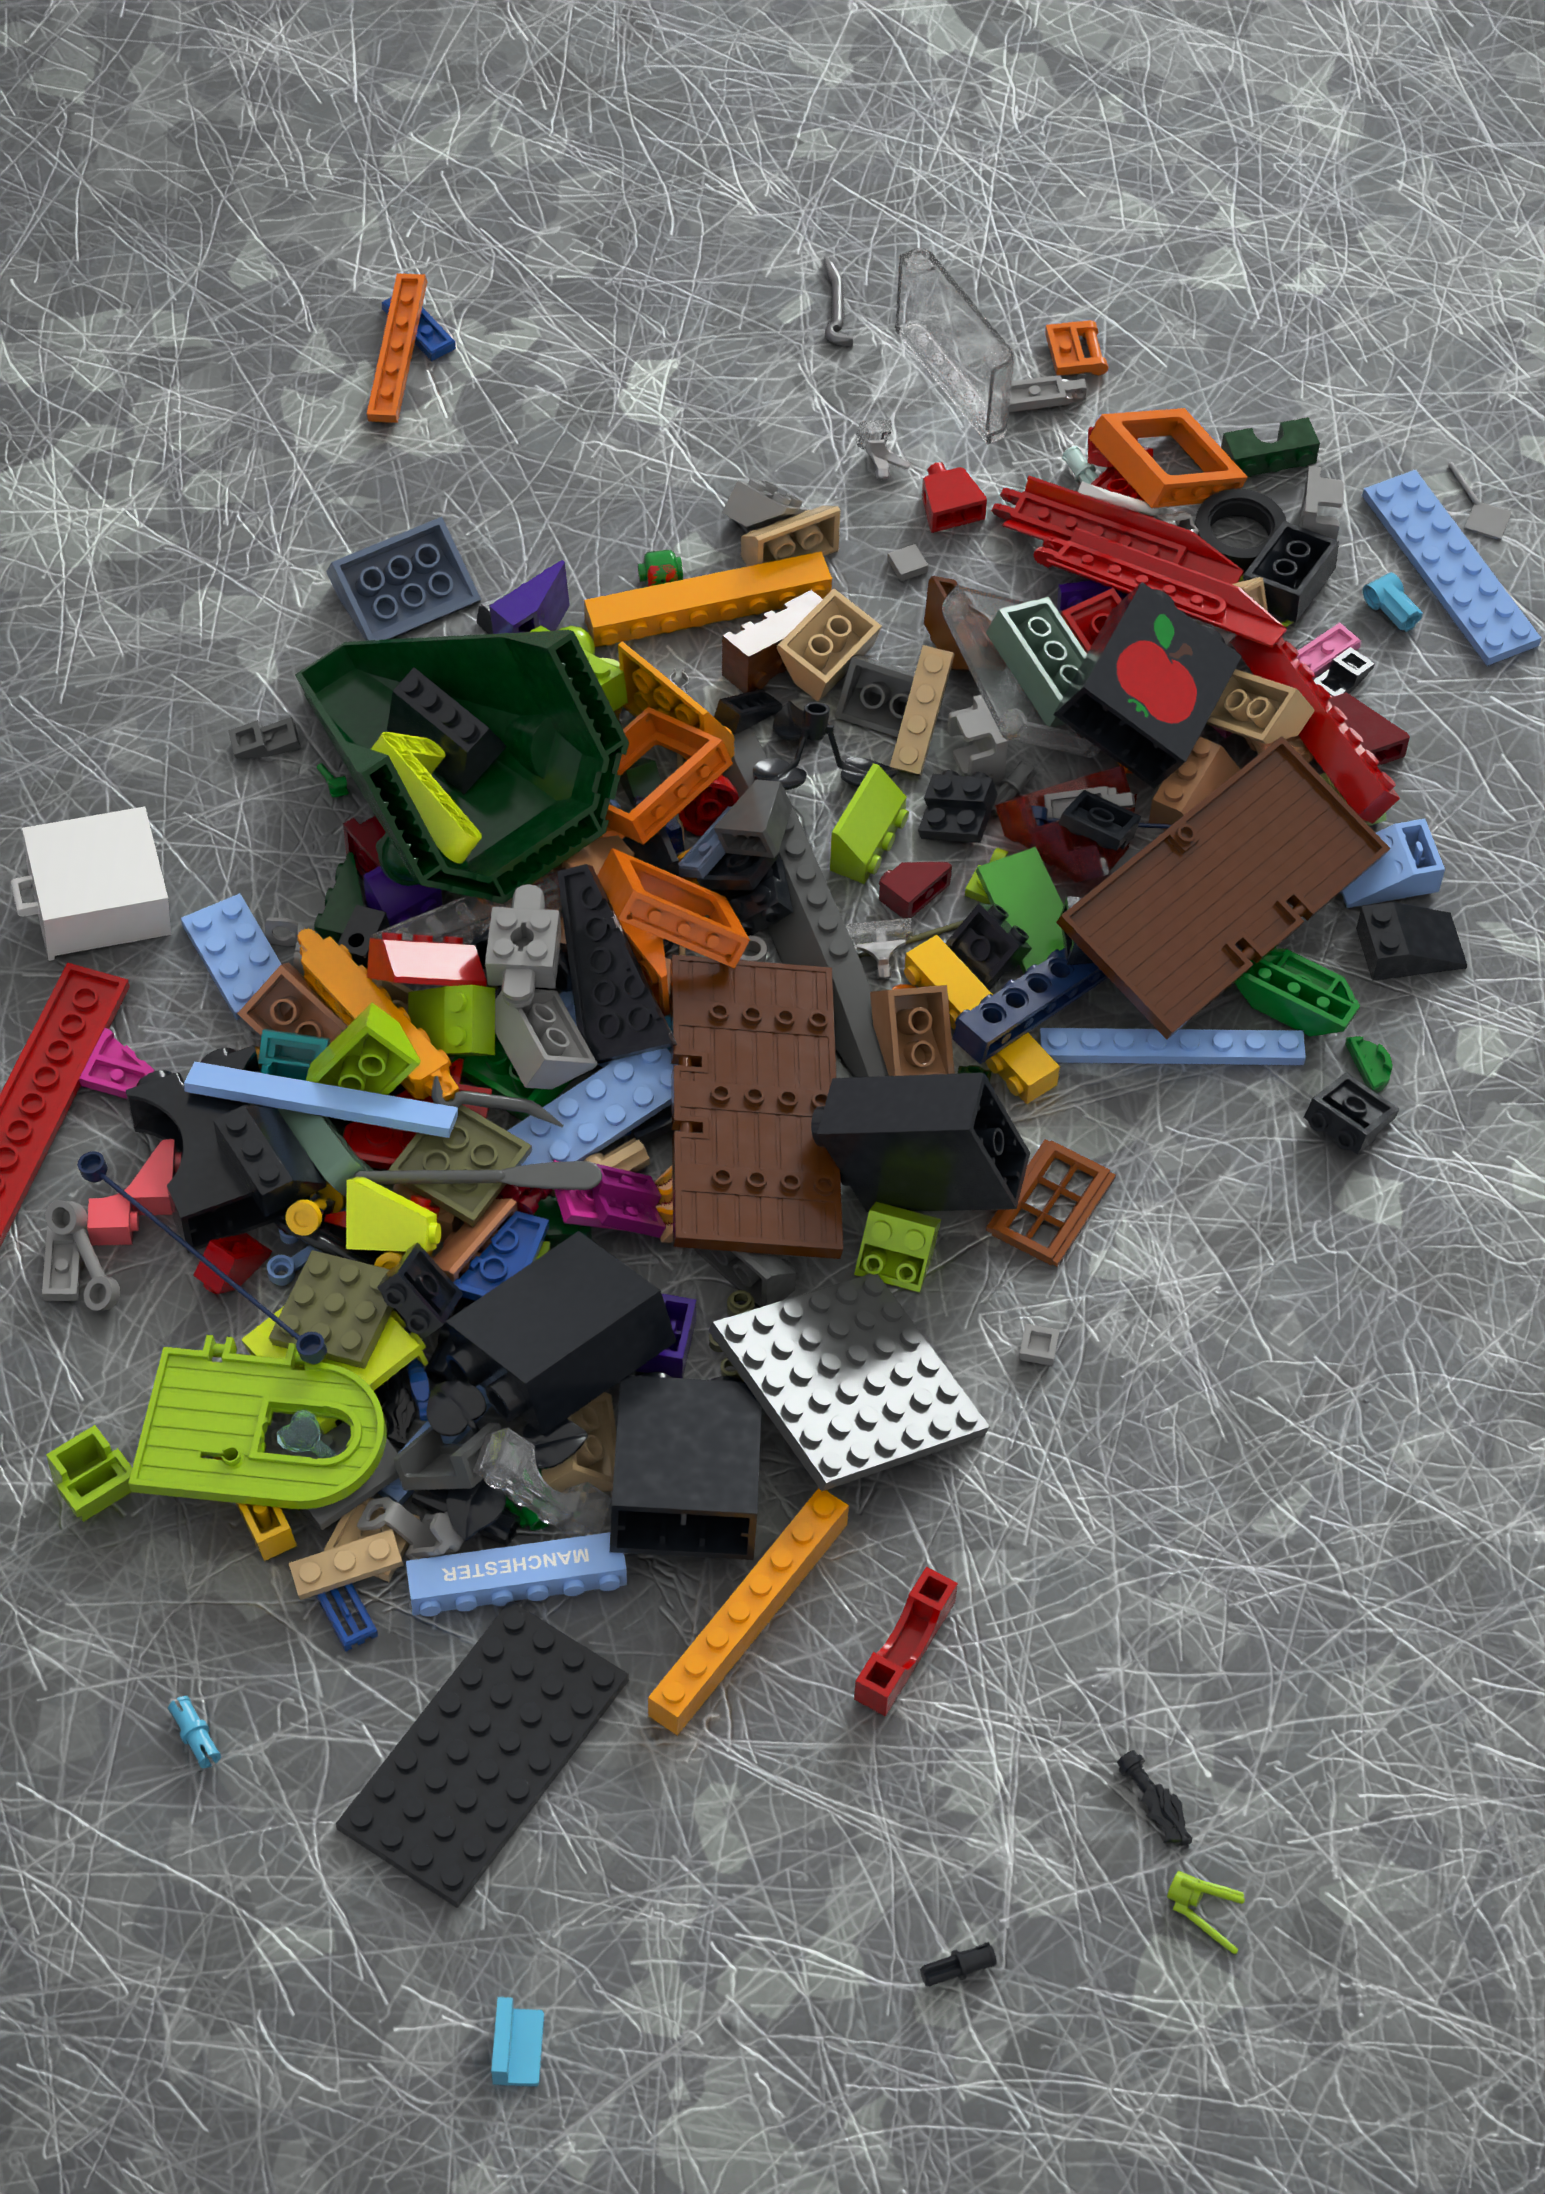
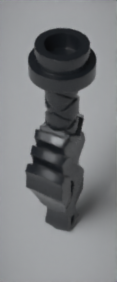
(398, 1410)
(1162, 1806)

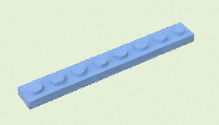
(1183, 1047)

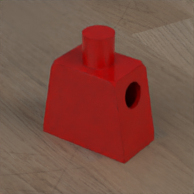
(951, 498)

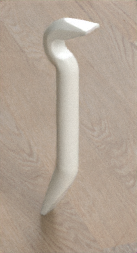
(1122, 500)

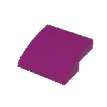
(628, 1201)

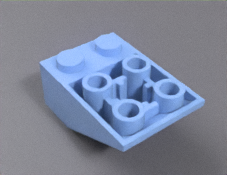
(1405, 871)

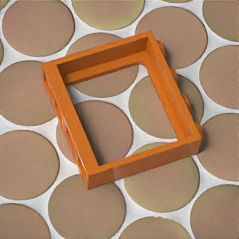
(1115, 438)
(705, 764)
(673, 908)

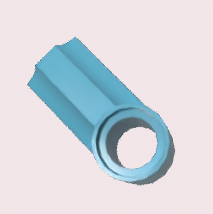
(1389, 596)

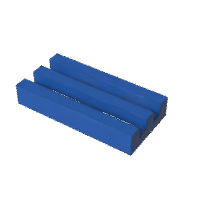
(357, 1635)

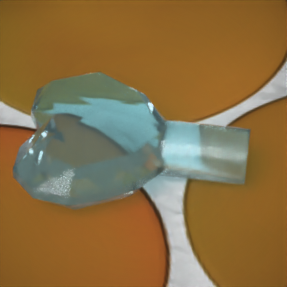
(303, 1435)

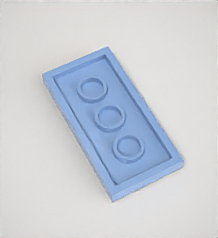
(232, 949)

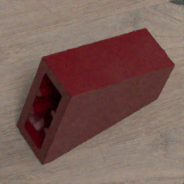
(1379, 735)

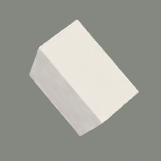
(94, 882)

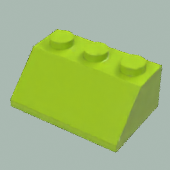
(868, 826)
(367, 1055)

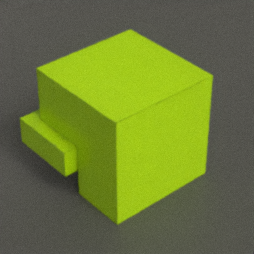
(89, 1473)

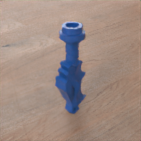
(419, 1386)

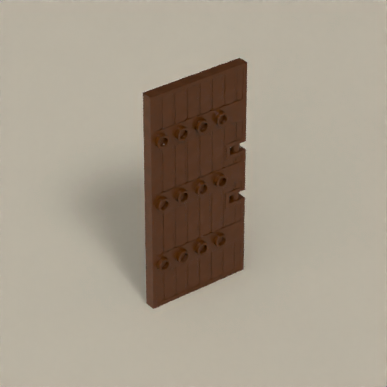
(1221, 880)
(762, 1071)

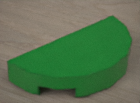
(1371, 1061)

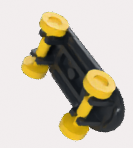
(307, 1223)

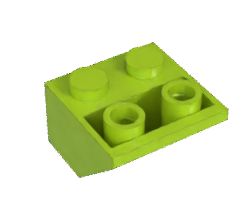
(897, 1246)

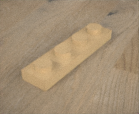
(922, 710)

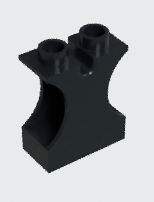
(206, 1190)

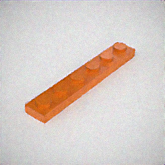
(397, 348)

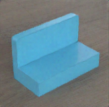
(517, 2045)

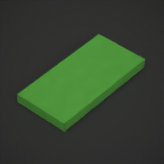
(1030, 899)

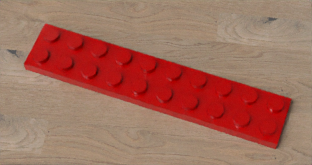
(49, 1076)

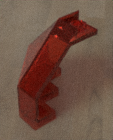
(1057, 846)

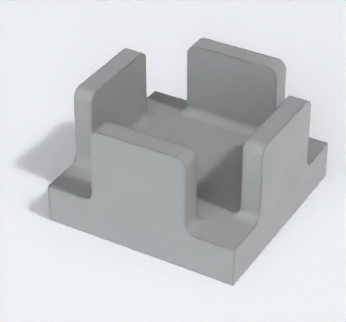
(1317, 493)
(989, 747)

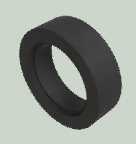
(1238, 503)

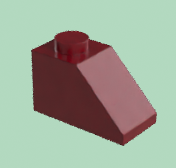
(913, 886)

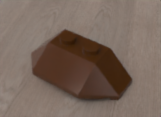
(935, 623)

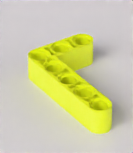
(415, 761)

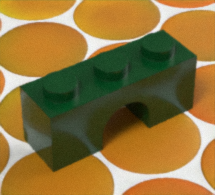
(1295, 447)

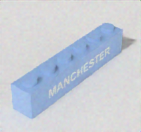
(514, 1574)

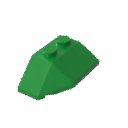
(1299, 993)

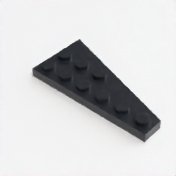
(608, 986)

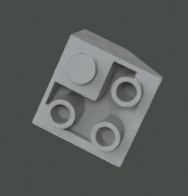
(760, 505)

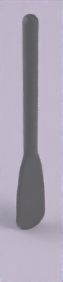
(550, 1175)

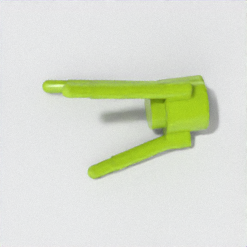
(1188, 1891)

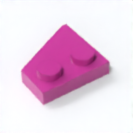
(113, 1067)

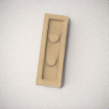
(346, 1564)

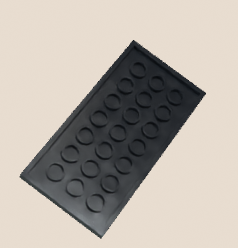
(482, 1753)

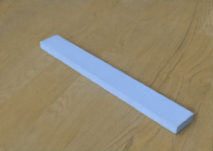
(321, 1099)

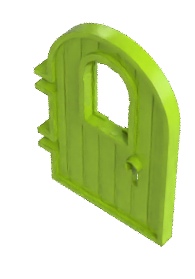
(226, 1411)

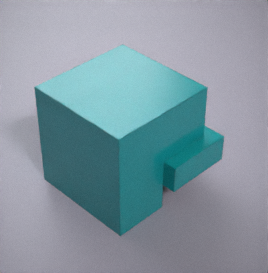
(289, 1053)

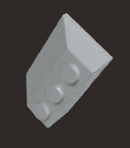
(542, 1041)

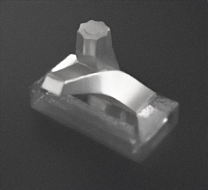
(873, 437)
(881, 940)

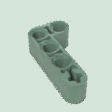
(325, 1148)

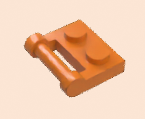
(1067, 350)

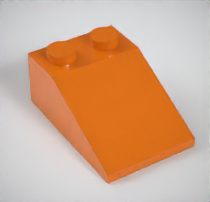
(651, 958)

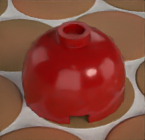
(708, 806)

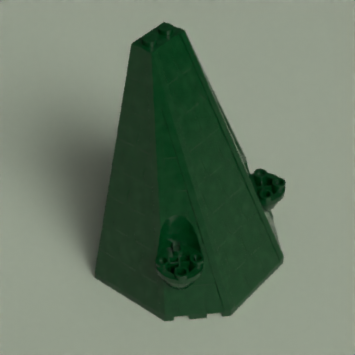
(538, 796)

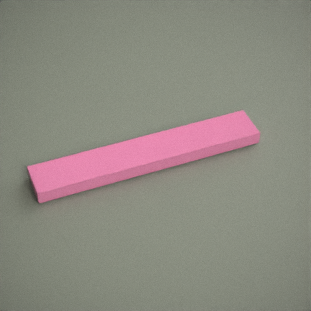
(1321, 652)

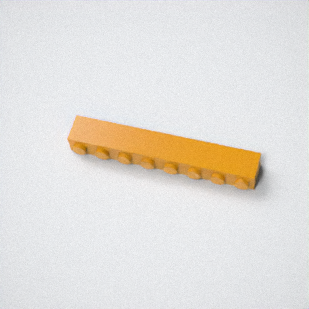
(704, 599)
(747, 1611)

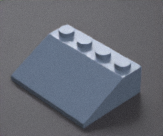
(403, 582)

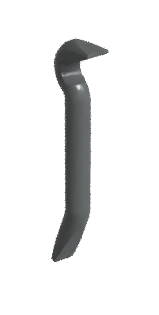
(493, 1101)

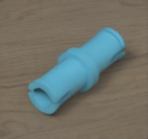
(194, 1732)

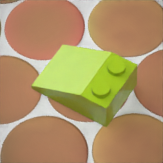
(456, 1018)

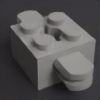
(523, 946)

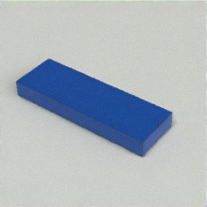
(430, 335)

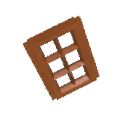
(1076, 1219)

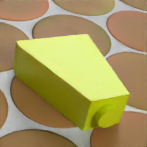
(386, 1220)

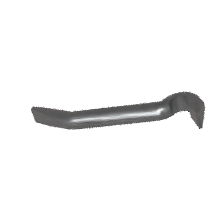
(837, 307)

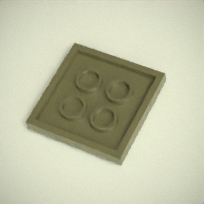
(471, 1146)
(339, 1303)

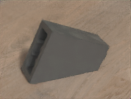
(756, 821)

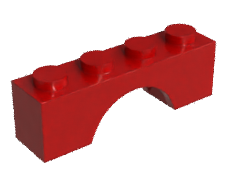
(917, 1626)

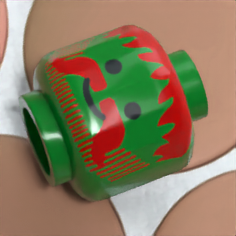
(660, 568)

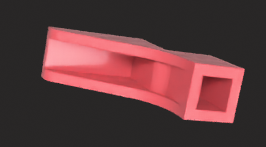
(115, 1218)

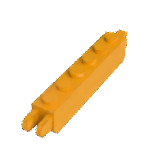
(349, 992)

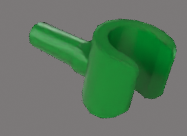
(337, 785)

